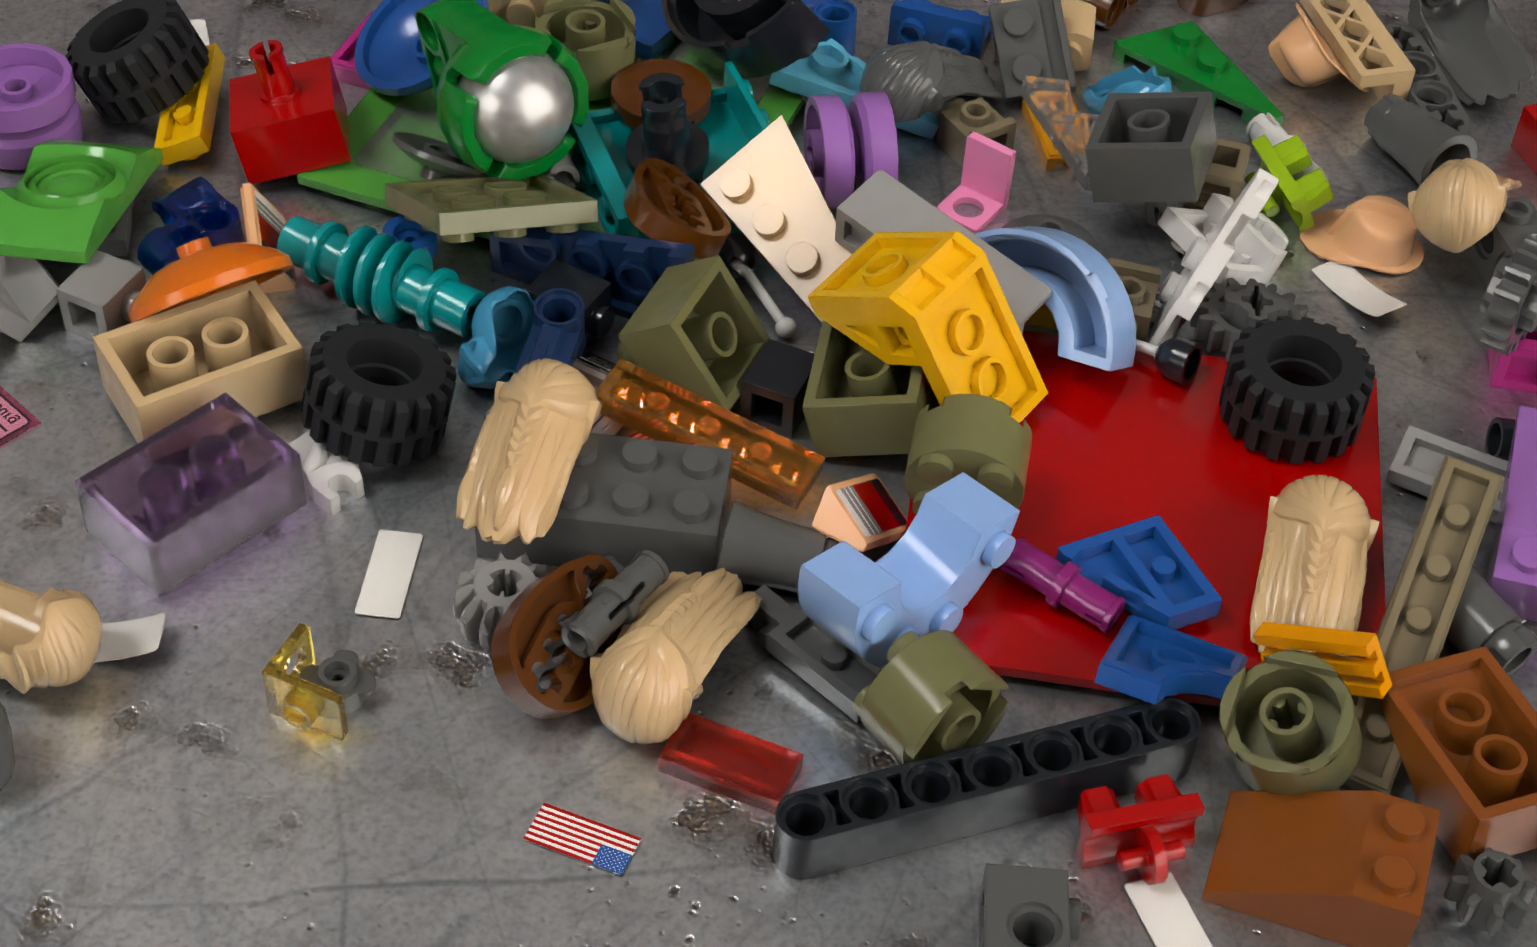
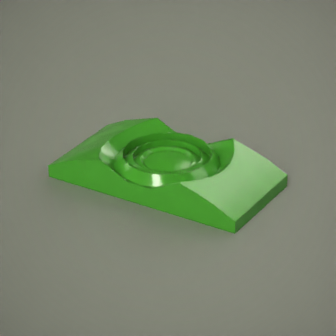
(71, 198)

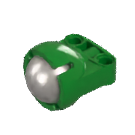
(501, 89)

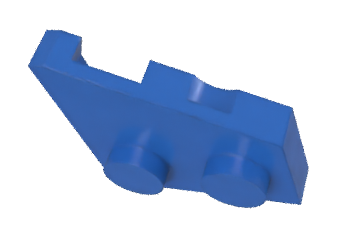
(1148, 570)

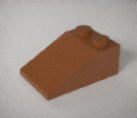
(1468, 750)
(1326, 863)

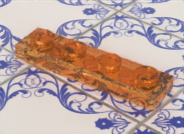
(679, 416)

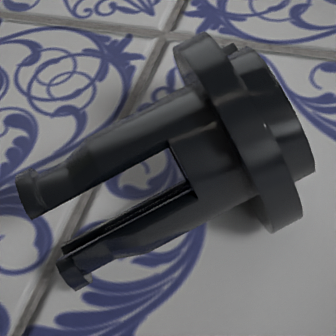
(665, 129)

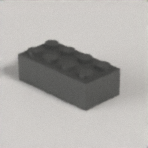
(634, 499)

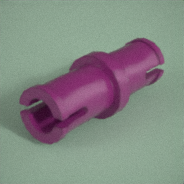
(1064, 585)

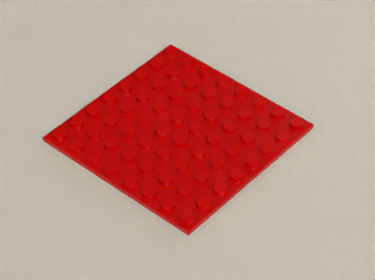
(1136, 449)

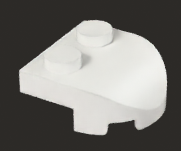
(1257, 248)

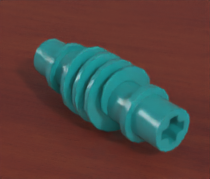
(381, 275)

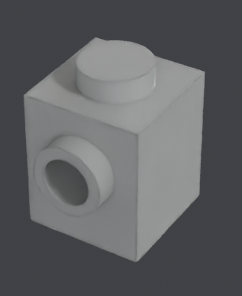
(99, 295)

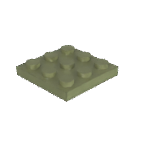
(485, 204)

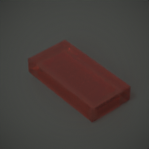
(730, 763)

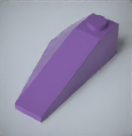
(1514, 547)

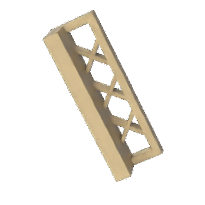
(1362, 45)

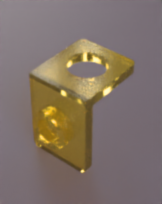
(300, 701)

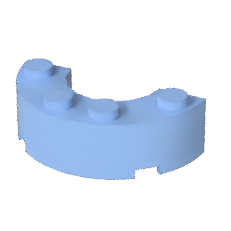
(1085, 296)
(920, 581)

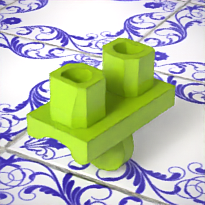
(1299, 195)

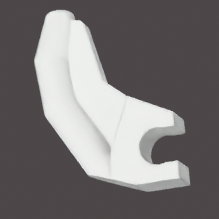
(327, 474)

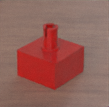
(287, 116)

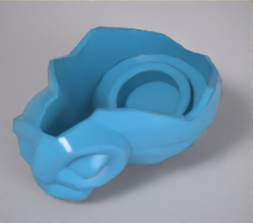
(1125, 81)
(498, 337)

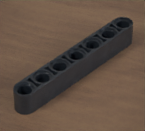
(980, 788)

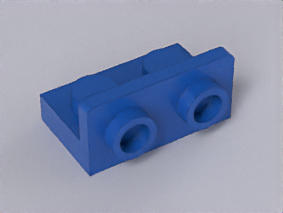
(945, 26)

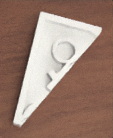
(1206, 259)

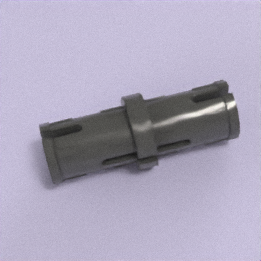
(615, 603)

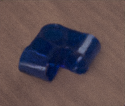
(189, 214)

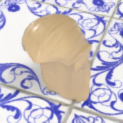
(1459, 203)
(527, 452)
(1313, 557)
(46, 636)
(661, 659)

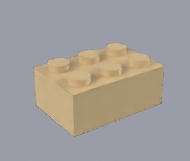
(198, 352)

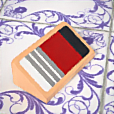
(263, 228)
(860, 513)

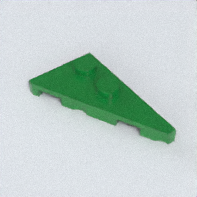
(1196, 66)

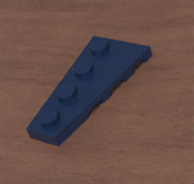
(625, 261)

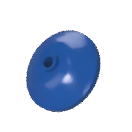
(391, 50)

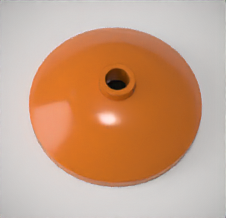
(205, 272)

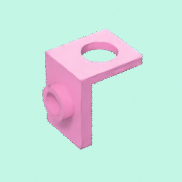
(984, 182)

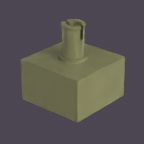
(695, 331)

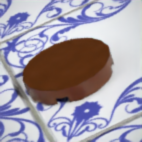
(627, 97)

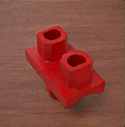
(1138, 834)

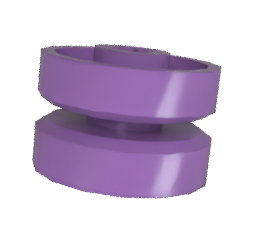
(35, 101)
(850, 143)

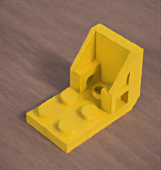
(935, 307)

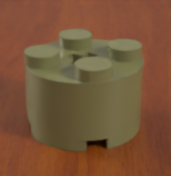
(597, 34)
(969, 437)
(931, 697)
(1291, 725)

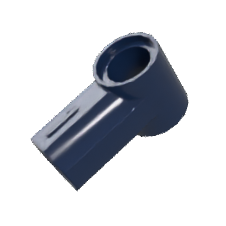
(556, 329)

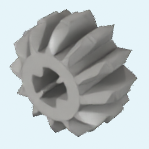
(488, 592)

